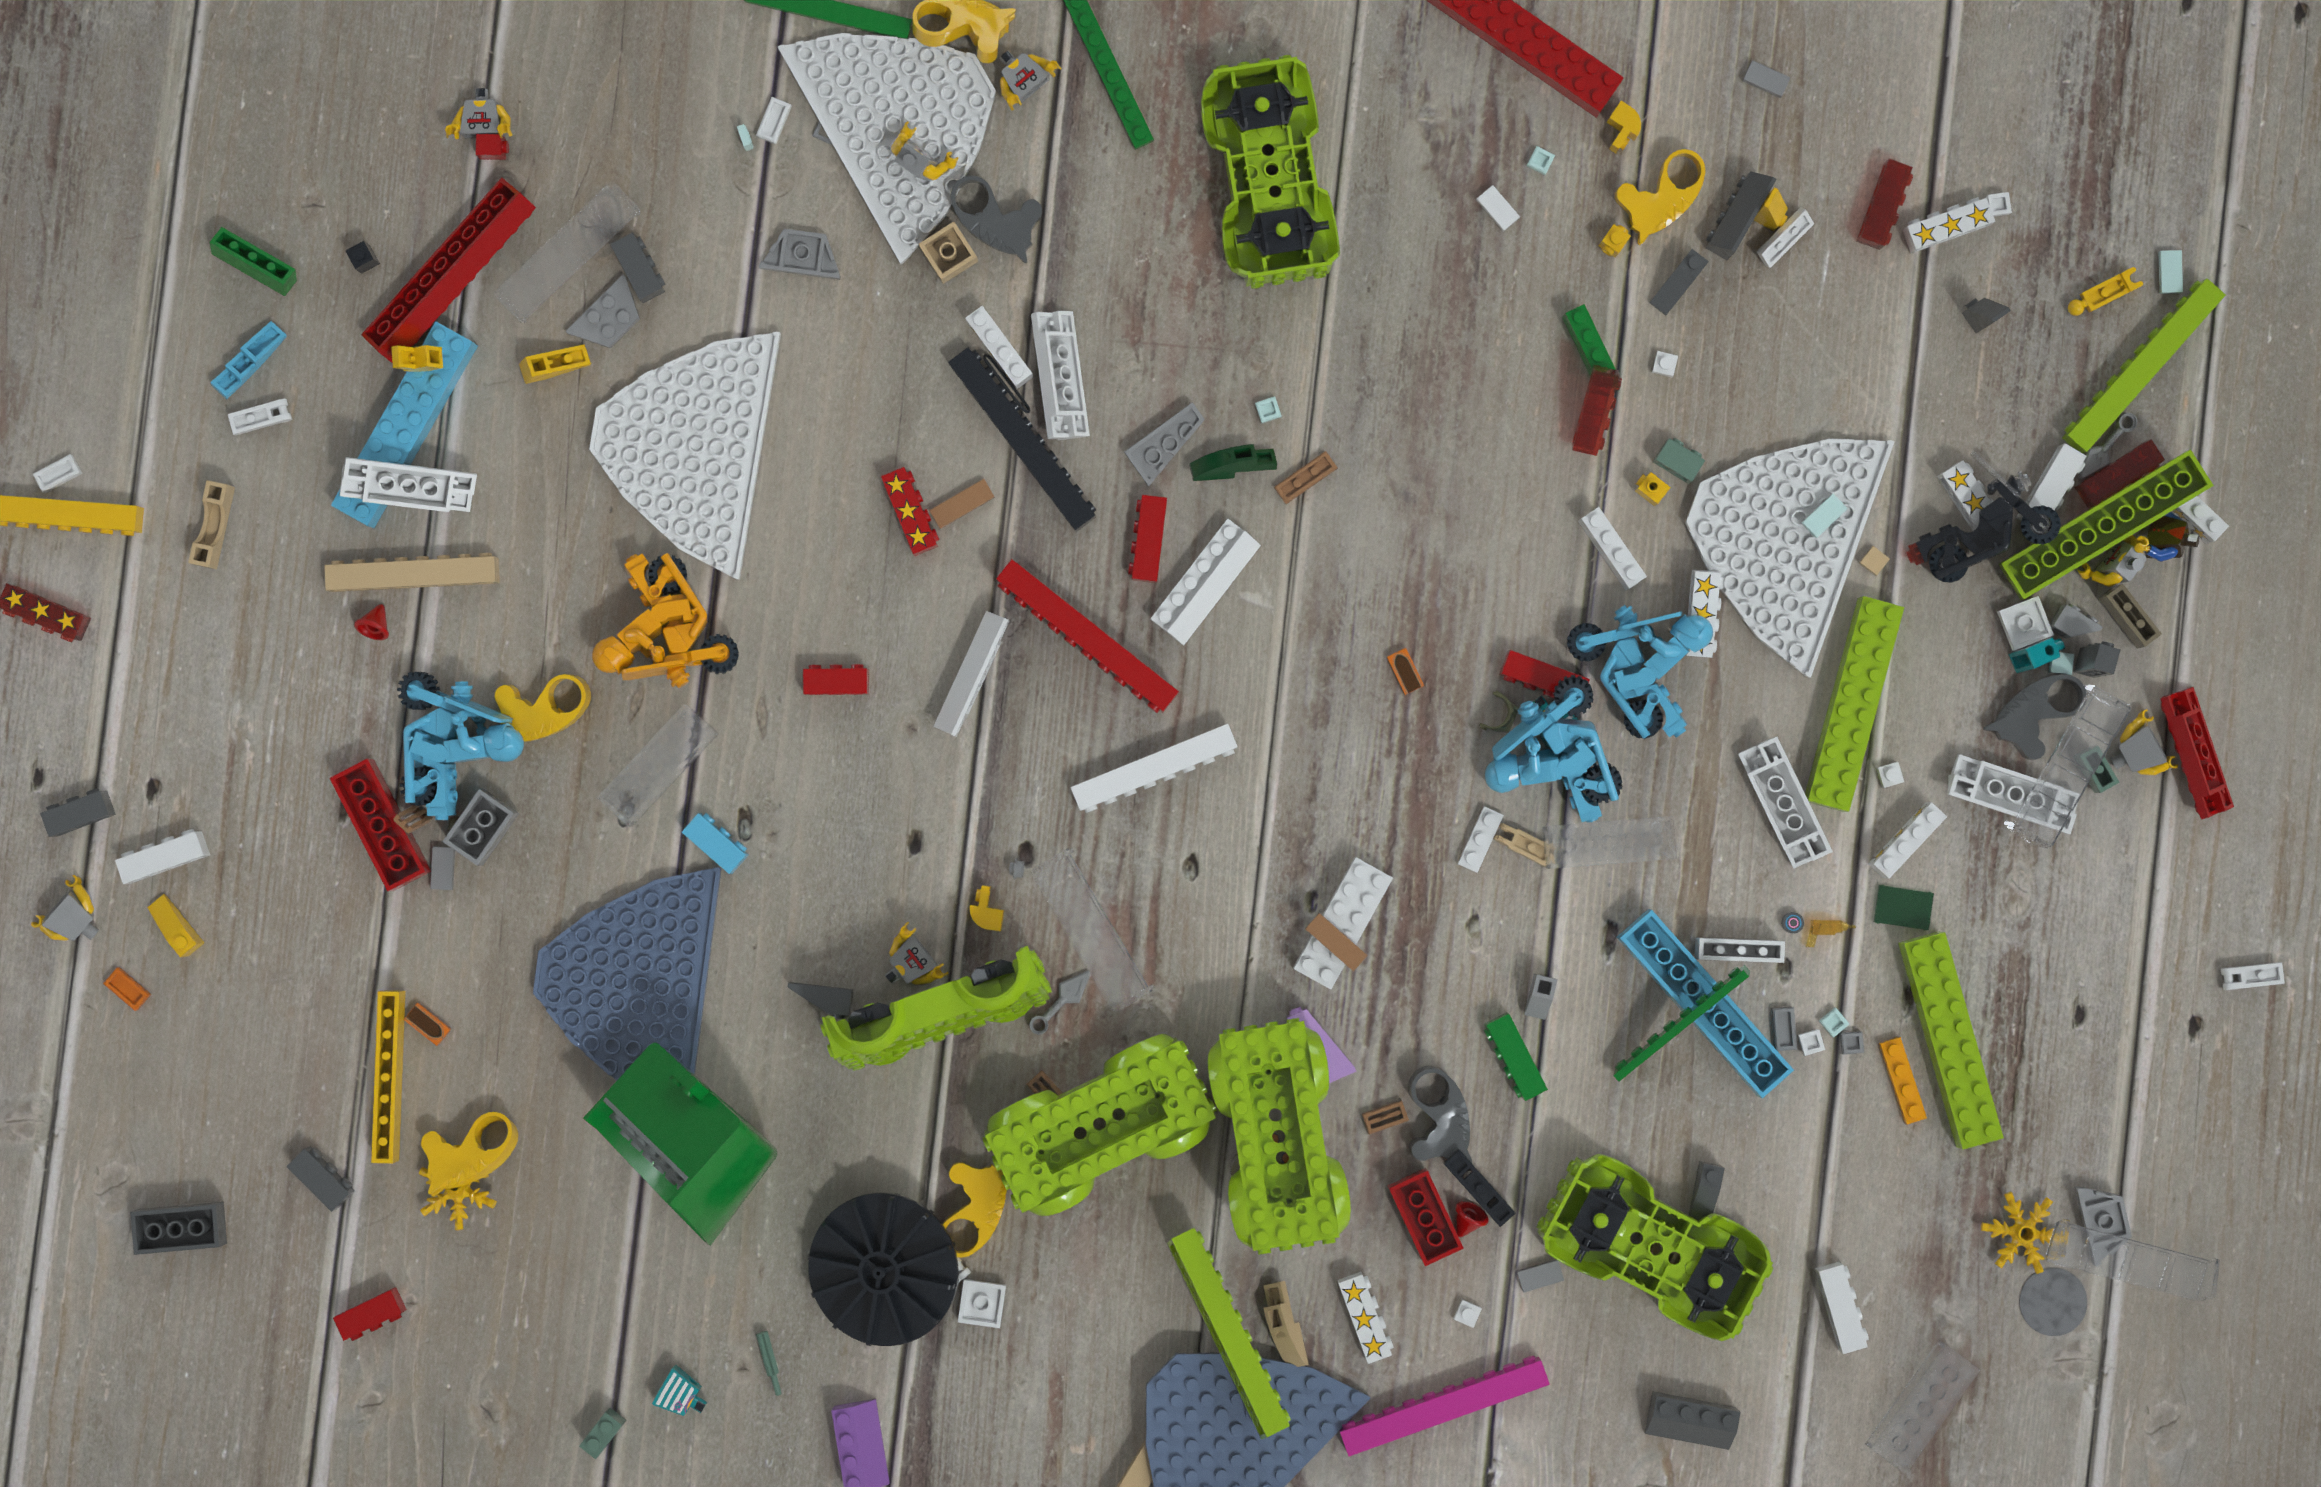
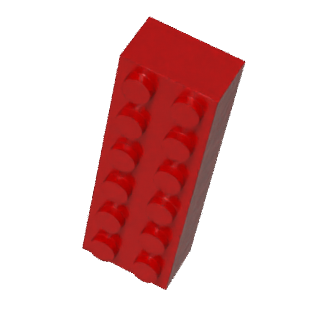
(372, 814)

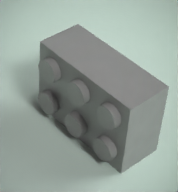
(481, 827)

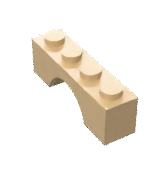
(217, 506)

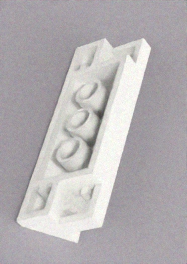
(1060, 375)
(407, 485)
(1205, 581)
(972, 673)
(1993, 787)
(1785, 802)

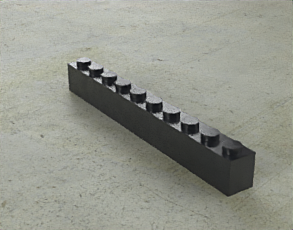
(1022, 440)

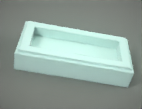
(2170, 272)
(1824, 515)

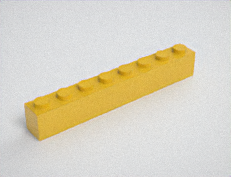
(71, 514)
(388, 1076)

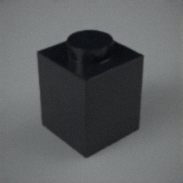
(362, 257)

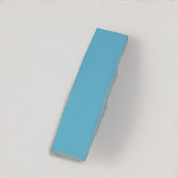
(249, 360)

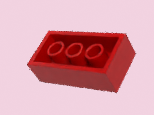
(1425, 1217)

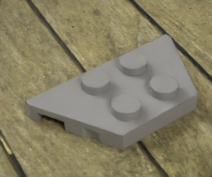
(802, 254)
(608, 316)
(2103, 1211)

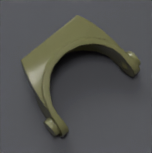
(1511, 715)

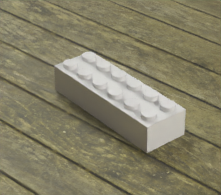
(1350, 913)

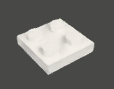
(2025, 623)
(982, 1303)

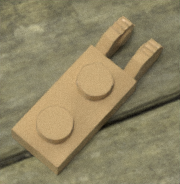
(1523, 844)

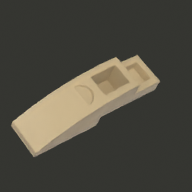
(1281, 1324)

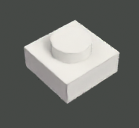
(1999, 204)
(1664, 364)
(1890, 775)
(1811, 1042)
(1467, 1313)

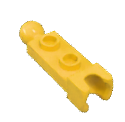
(2104, 293)

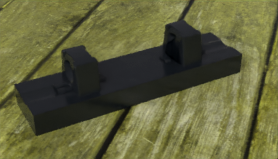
(1479, 1188)

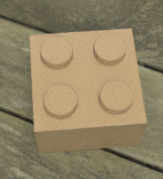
(948, 252)

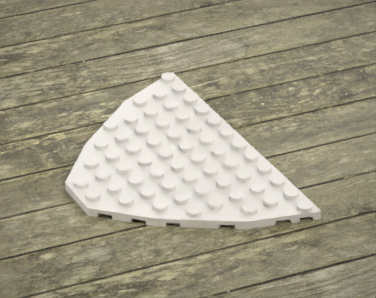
(864, 97)
(691, 443)
(1770, 563)

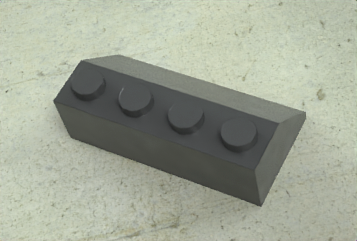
(1740, 214)
(1692, 1420)

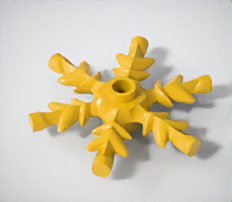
(457, 1196)
(2014, 1231)

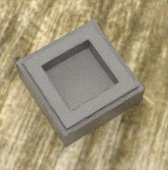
(1851, 1042)

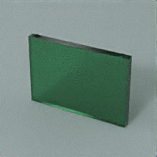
(1903, 907)

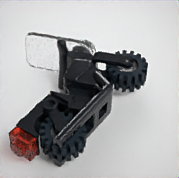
(1993, 532)

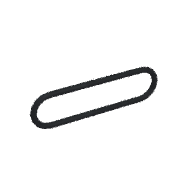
(985, 356)

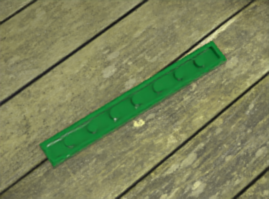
(843, 15)

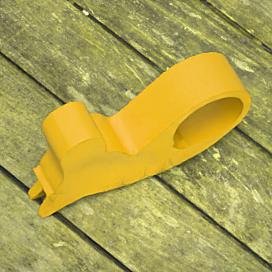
(974, 18)
(1654, 212)
(543, 717)
(459, 1166)
(986, 1202)

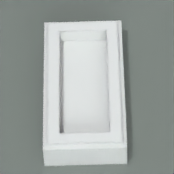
(773, 120)
(1498, 208)
(57, 473)

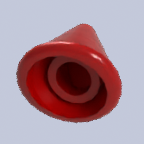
(373, 624)
(1469, 1218)

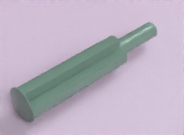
(769, 1359)

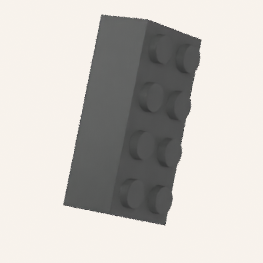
(178, 1228)

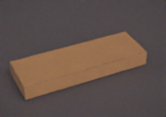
(1305, 477)
(962, 503)
(1336, 942)

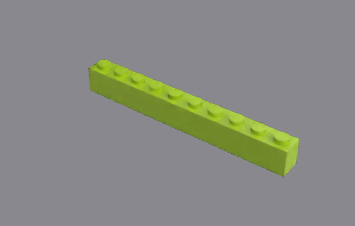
(2143, 366)

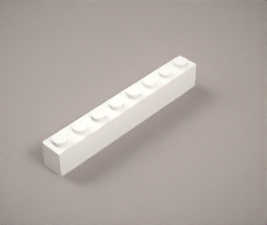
(1154, 767)

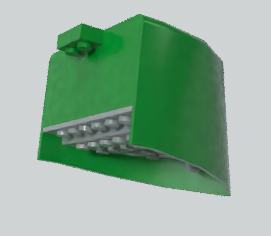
(683, 1140)

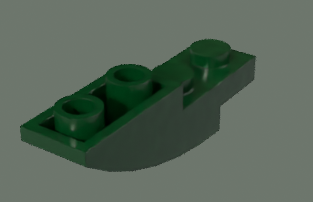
(1228, 461)

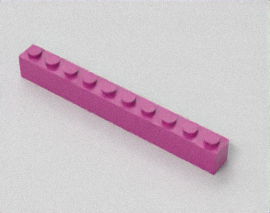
(1444, 1405)

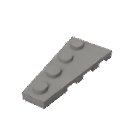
(1158, 447)

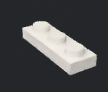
(1785, 237)
(1480, 839)

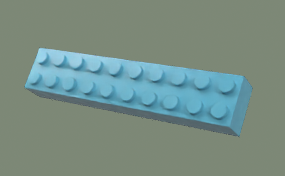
(411, 415)
(1724, 1022)

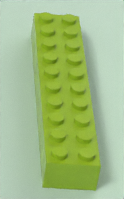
(2107, 524)
(1853, 703)
(1950, 1040)
(1228, 1333)

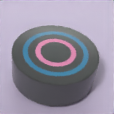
(1792, 922)

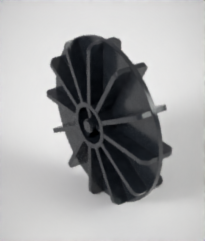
(883, 1269)

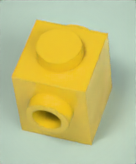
(1614, 240)
(1659, 488)

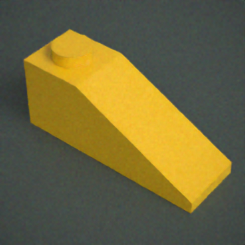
(1772, 211)
(553, 363)
(175, 927)

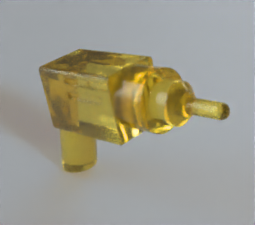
(1825, 927)

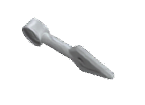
(2098, 456)
(1069, 992)

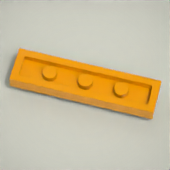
(1902, 1080)

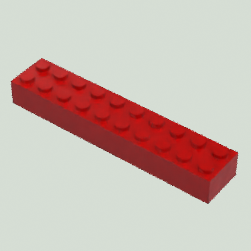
(1537, 49)
(449, 269)
(1086, 635)

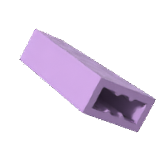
(1338, 1063)

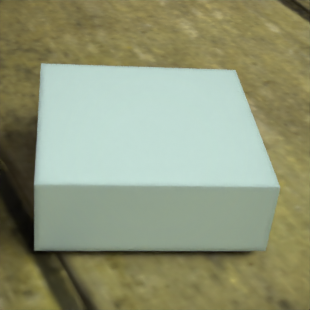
(745, 137)
(1540, 160)
(1268, 409)
(2062, 665)
(1834, 1022)

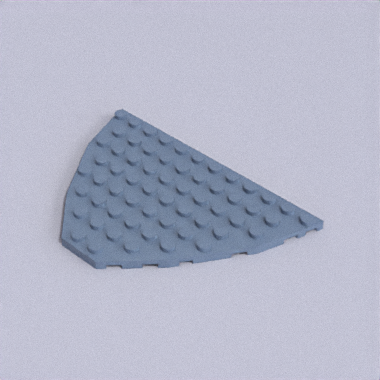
(634, 972)
(1207, 1439)

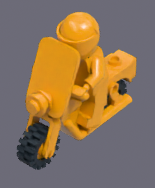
(682, 624)

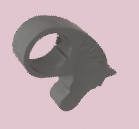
(1002, 232)
(2020, 715)
(1450, 1119)

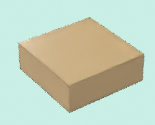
(1874, 560)

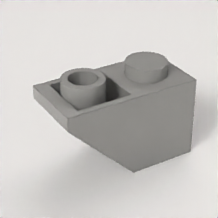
(2070, 622)
(1540, 996)

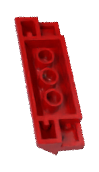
(2196, 752)

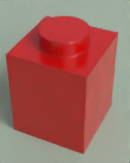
(491, 147)

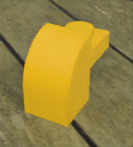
(1627, 122)
(417, 358)
(983, 915)

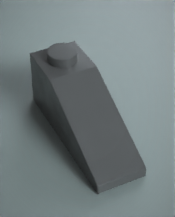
(1679, 282)
(1984, 313)
(829, 999)
(1706, 1189)

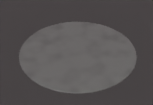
(2053, 1302)

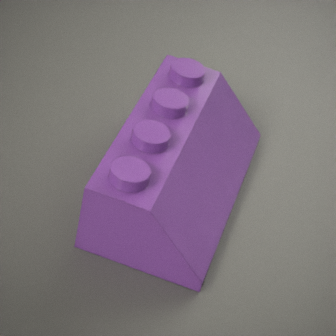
(860, 1444)

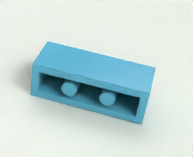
(715, 842)

